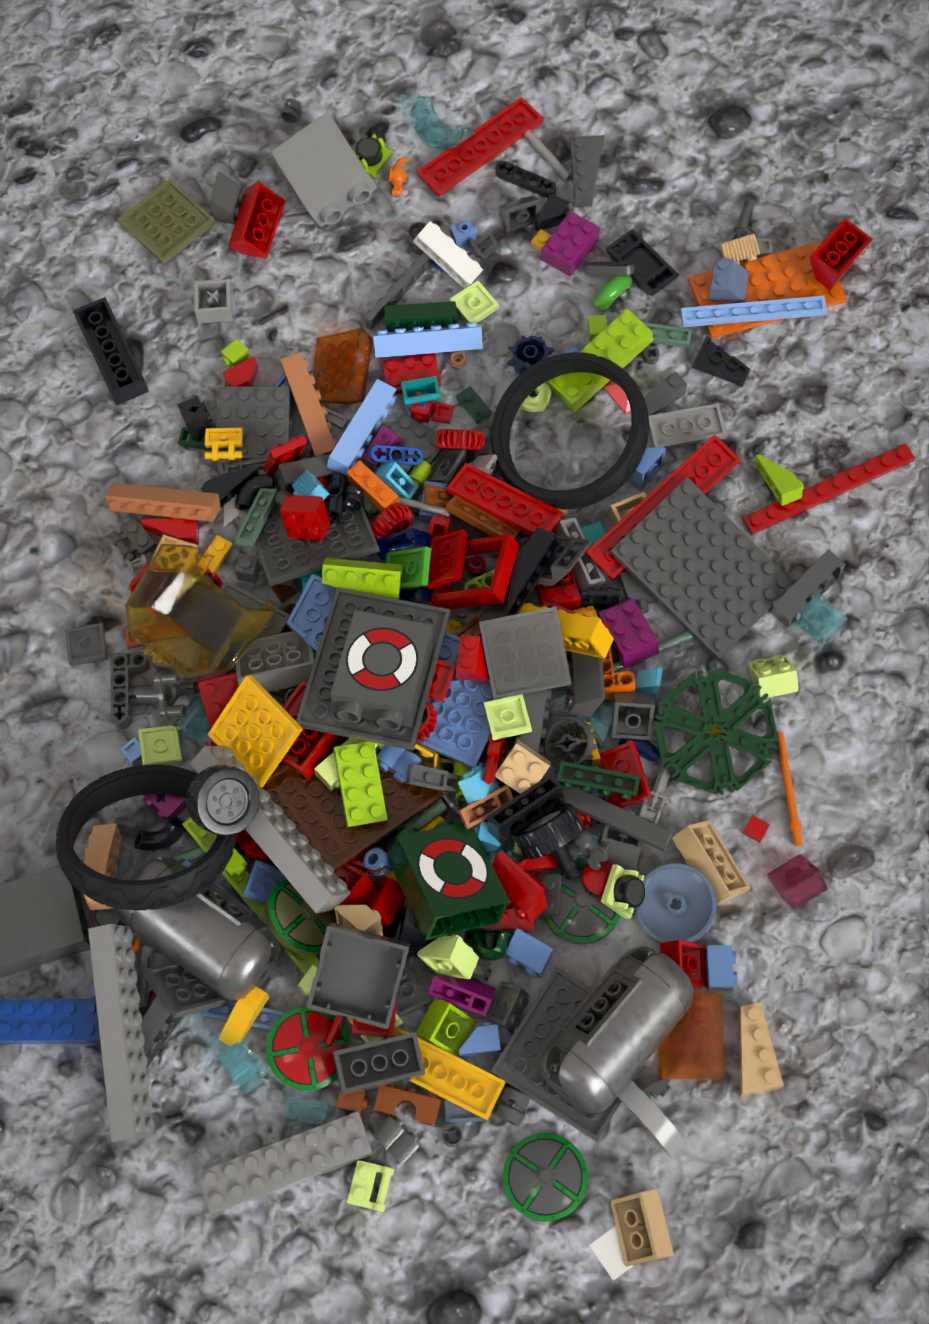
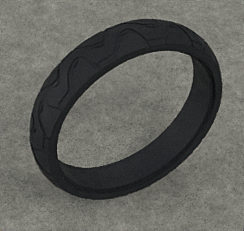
(532, 379)
(135, 894)

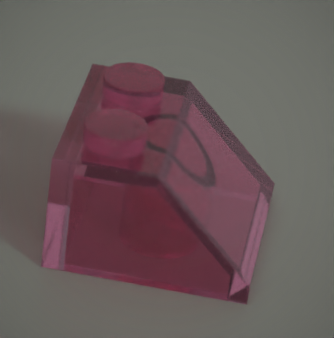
(798, 881)

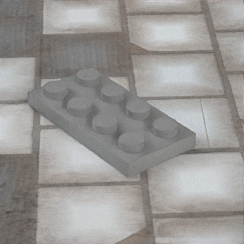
(687, 426)

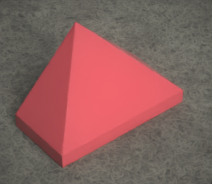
(618, 396)

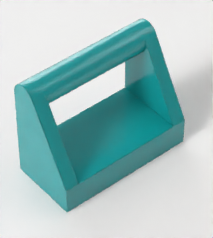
(428, 386)

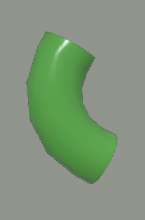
(611, 291)

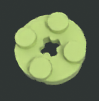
(538, 403)

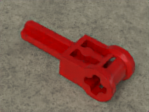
(495, 752)

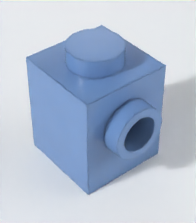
(463, 233)

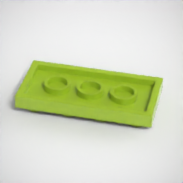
(360, 784)

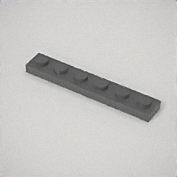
(397, 291)

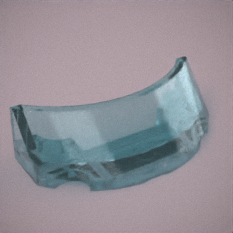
(432, 129)

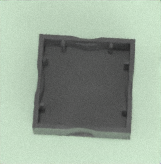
(358, 975)

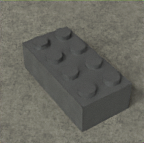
(378, 1063)

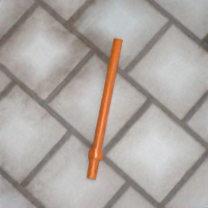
(795, 824)

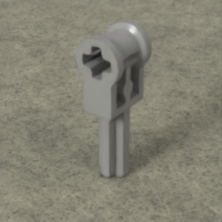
(654, 805)

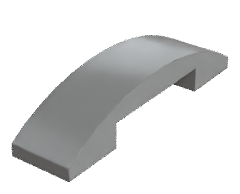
(652, 1118)

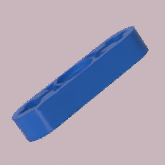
(382, 459)

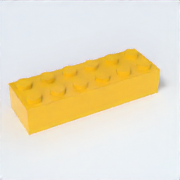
(580, 633)

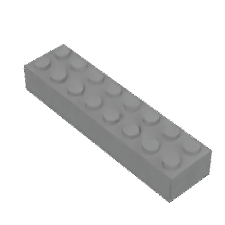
(285, 1163)

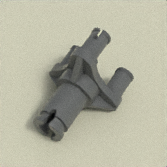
(164, 693)

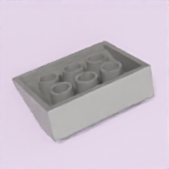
(277, 661)

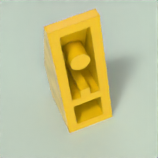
(243, 1016)

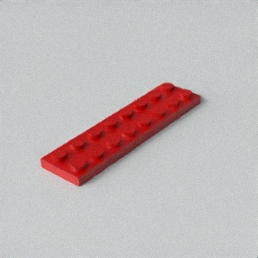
(481, 147)

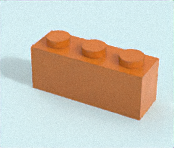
(373, 487)

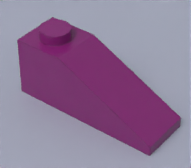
(463, 992)

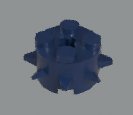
(528, 352)

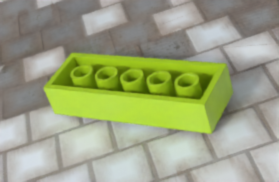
(617, 342)

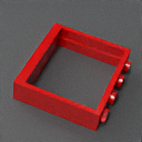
(485, 595)

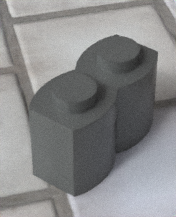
(396, 1139)

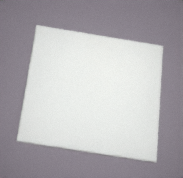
(610, 1254)

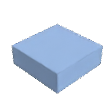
(132, 750)

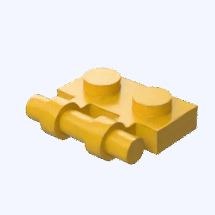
(223, 438)

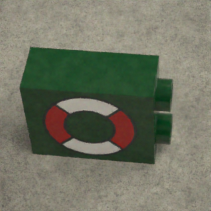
(447, 879)

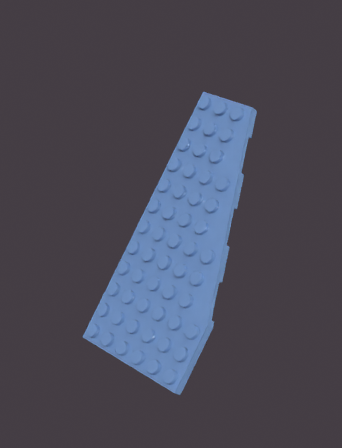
(461, 719)

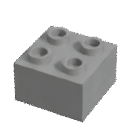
(213, 301)

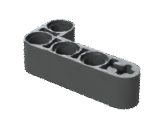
(121, 690)

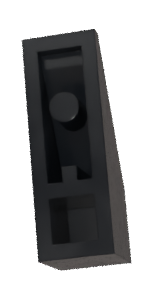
(228, 484)

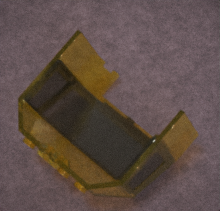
(190, 618)

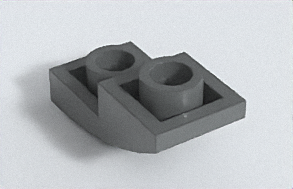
(658, 1088)

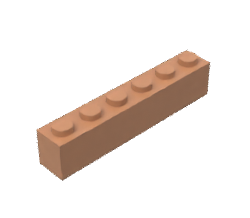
(308, 404)
(163, 502)

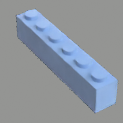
(428, 340)
(362, 427)

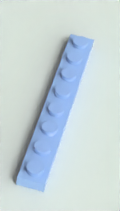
(753, 311)

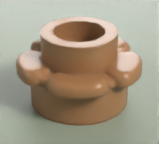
(458, 356)

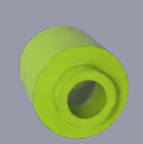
(420, 473)

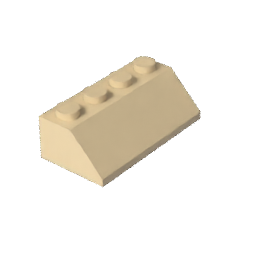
(708, 854)

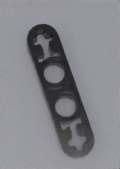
(524, 181)

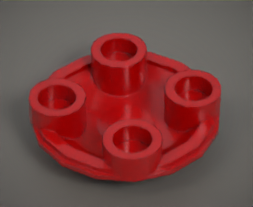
(596, 879)

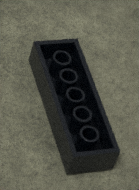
(110, 351)

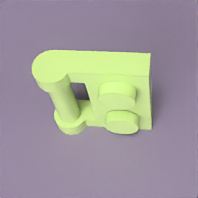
(363, 1185)

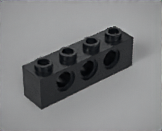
(525, 809)

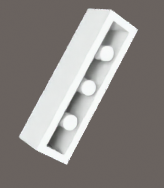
(447, 255)

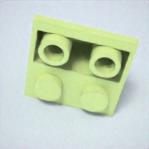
(774, 675)

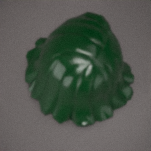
(491, 945)

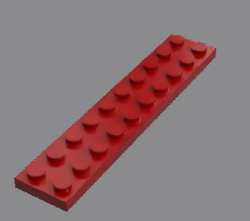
(703, 468)

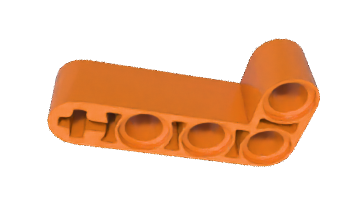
(616, 682)

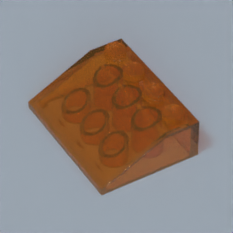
(342, 366)
(695, 1043)

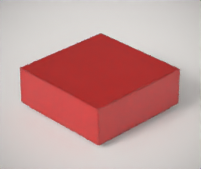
(442, 413)
(756, 828)

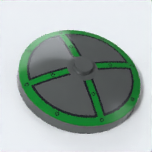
(582, 914)
(545, 1177)

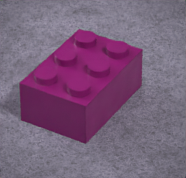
(570, 243)
(631, 633)

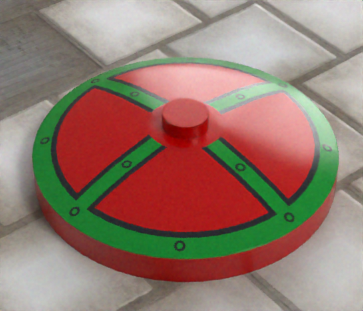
(299, 1050)

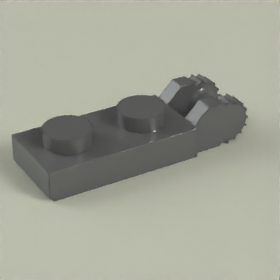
(431, 778)

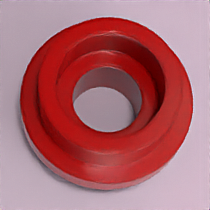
(476, 559)

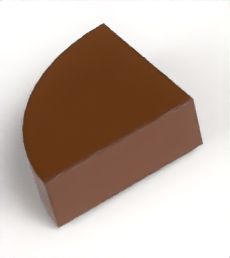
(283, 592)

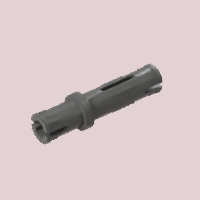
(744, 219)

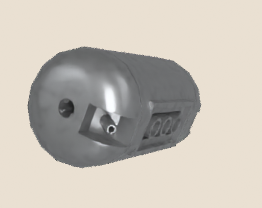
(207, 935)
(616, 1029)

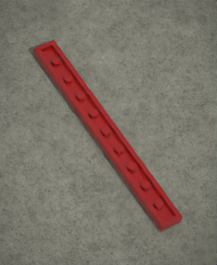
(830, 488)

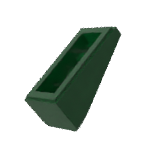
(198, 443)

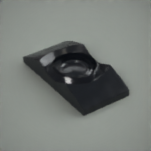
(650, 269)

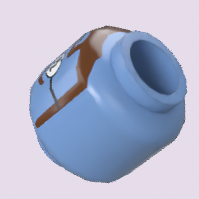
(377, 862)

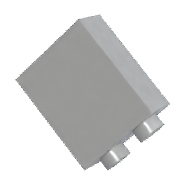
(324, 170)

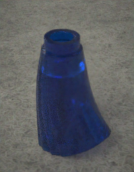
(645, 748)

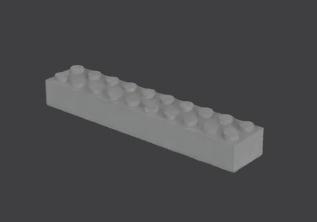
(283, 842)
(121, 1033)

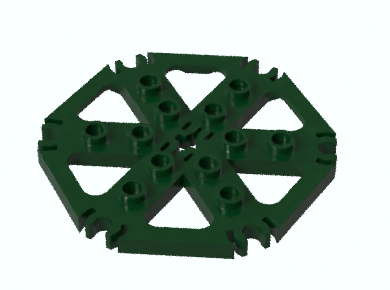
(718, 750)

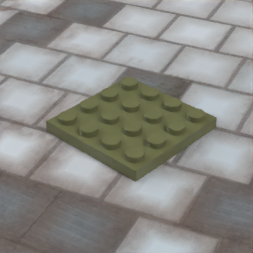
(166, 221)

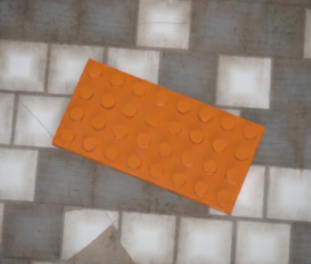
(770, 278)

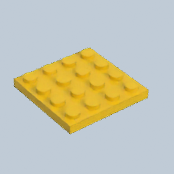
(255, 729)

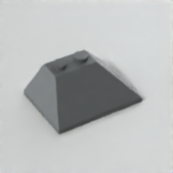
(564, 559)

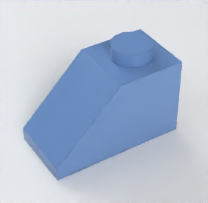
(482, 1041)

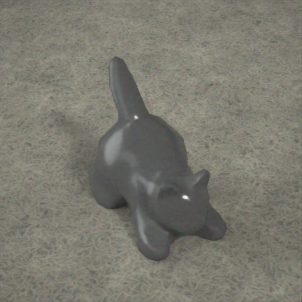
(586, 846)

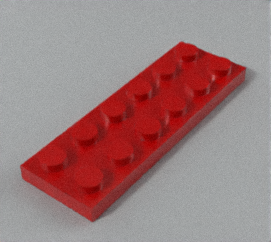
(503, 500)

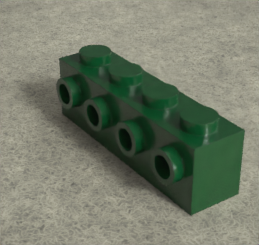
(420, 314)
(596, 778)

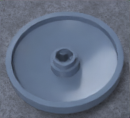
(677, 904)

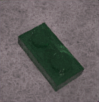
(473, 405)

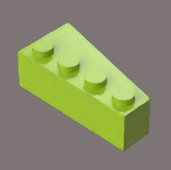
(363, 576)

